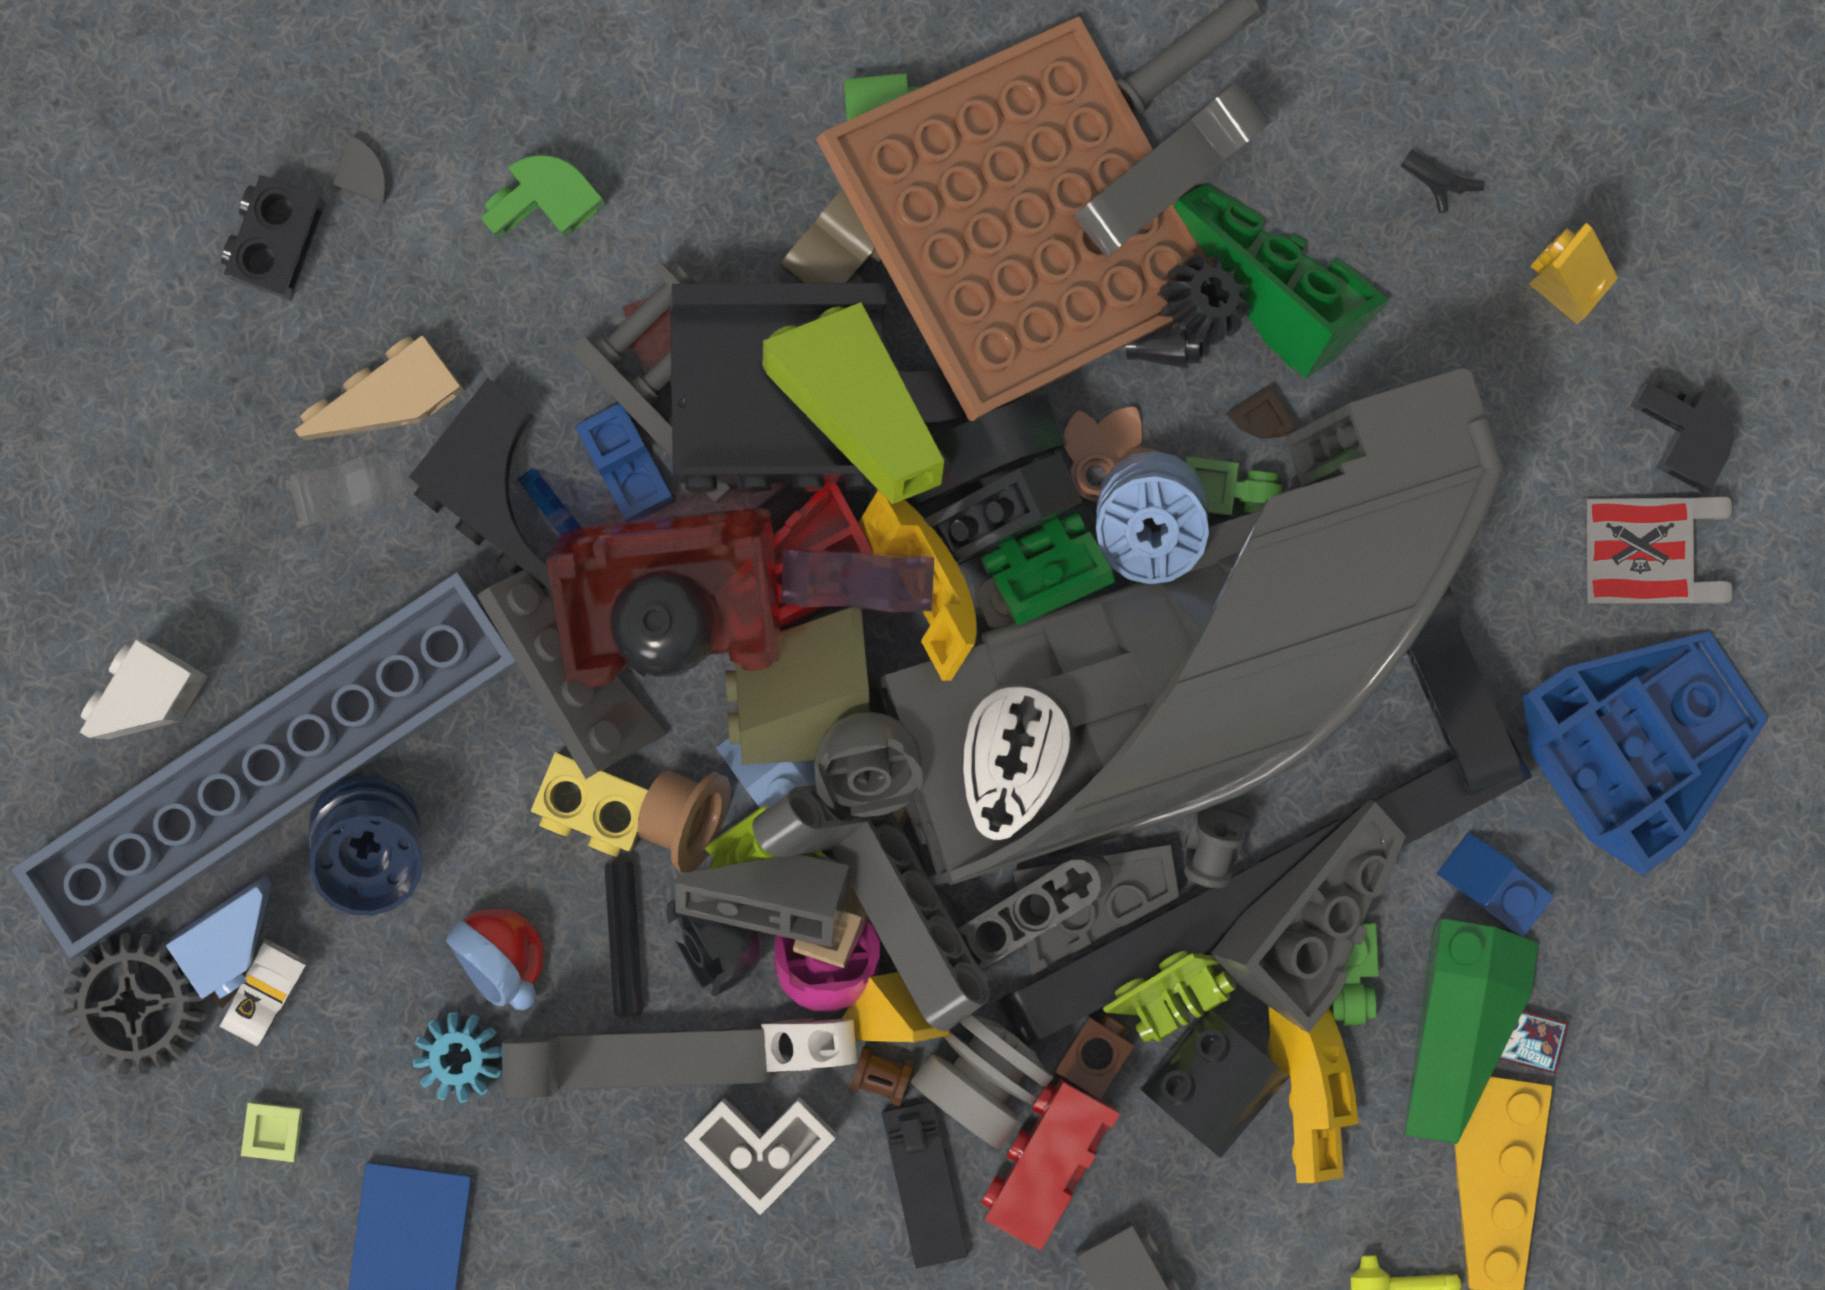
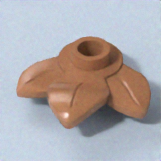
(1101, 444)

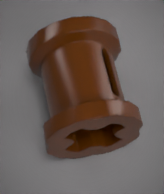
(881, 1075)

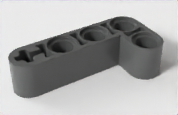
(1171, 169)
(1015, 911)

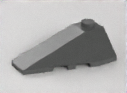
(1302, 930)

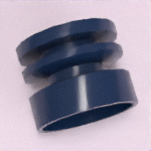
(368, 870)

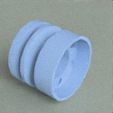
(1154, 488)

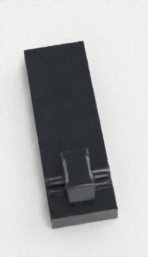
(924, 1184)

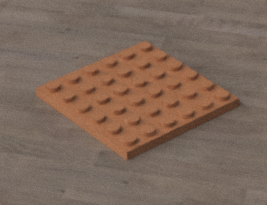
(976, 207)

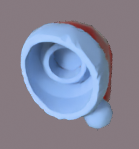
(500, 955)

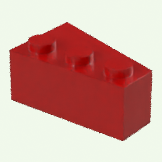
(819, 525)
(1048, 1162)

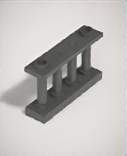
(640, 393)

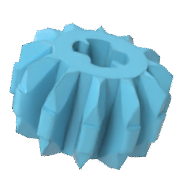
(445, 1044)

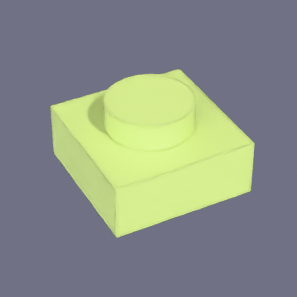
(272, 1131)

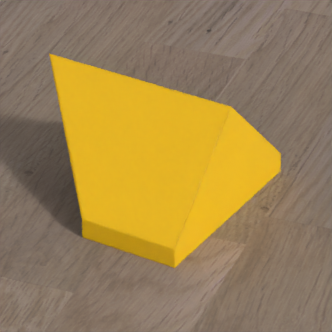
(889, 1013)

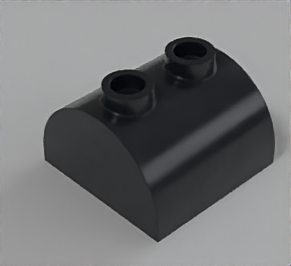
(1214, 1082)

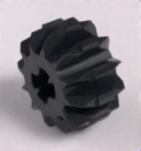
(1204, 300)

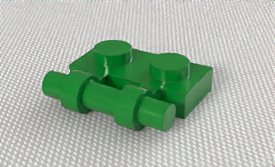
(1051, 578)

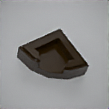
(1263, 416)

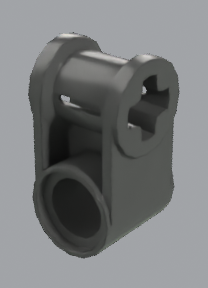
(1214, 846)

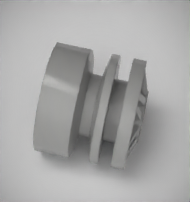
(982, 1079)

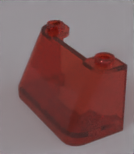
(722, 550)

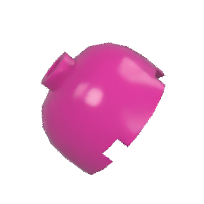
(824, 985)

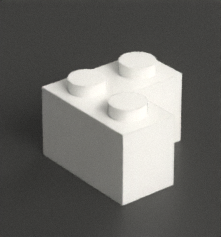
(755, 1162)

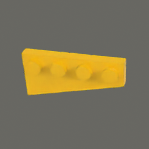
(1500, 1179)

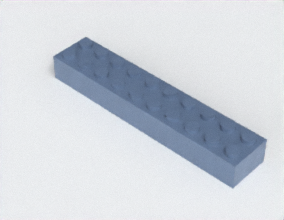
(265, 766)

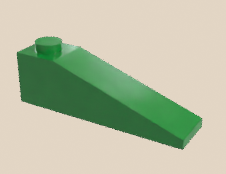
(1295, 301)
(1469, 1009)

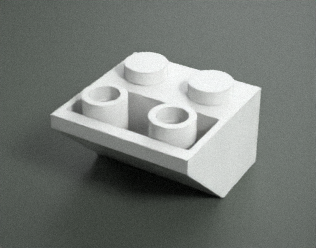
(145, 693)

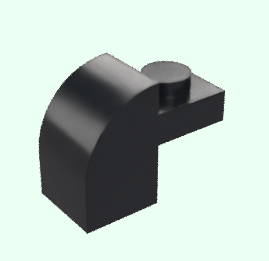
(1701, 435)

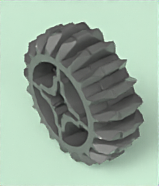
(136, 1029)

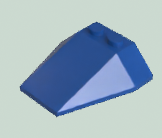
(1642, 743)

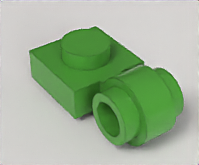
(1222, 486)
(1357, 1002)

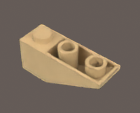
(397, 393)

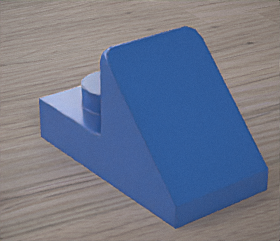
(1495, 884)

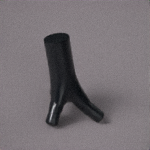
(1438, 179)

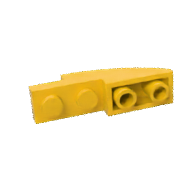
(1320, 1093)

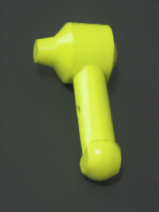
(1372, 1277)

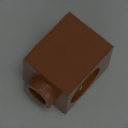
(1095, 1079)

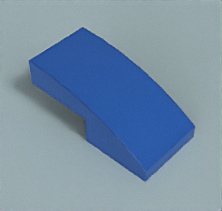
(624, 463)

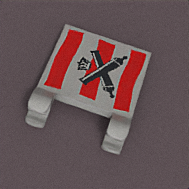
(1646, 550)

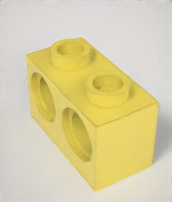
(596, 795)

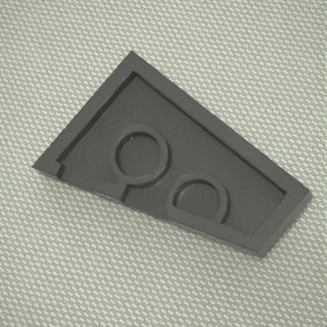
(1140, 884)

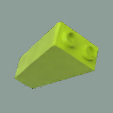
(856, 398)

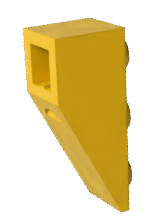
(1573, 272)

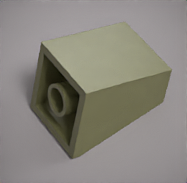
(803, 693)

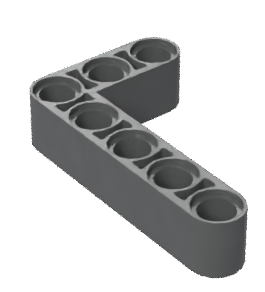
(893, 894)
(626, 1059)

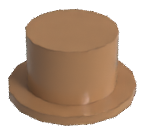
(684, 815)

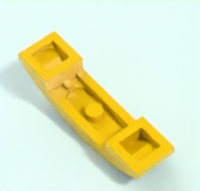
(952, 621)

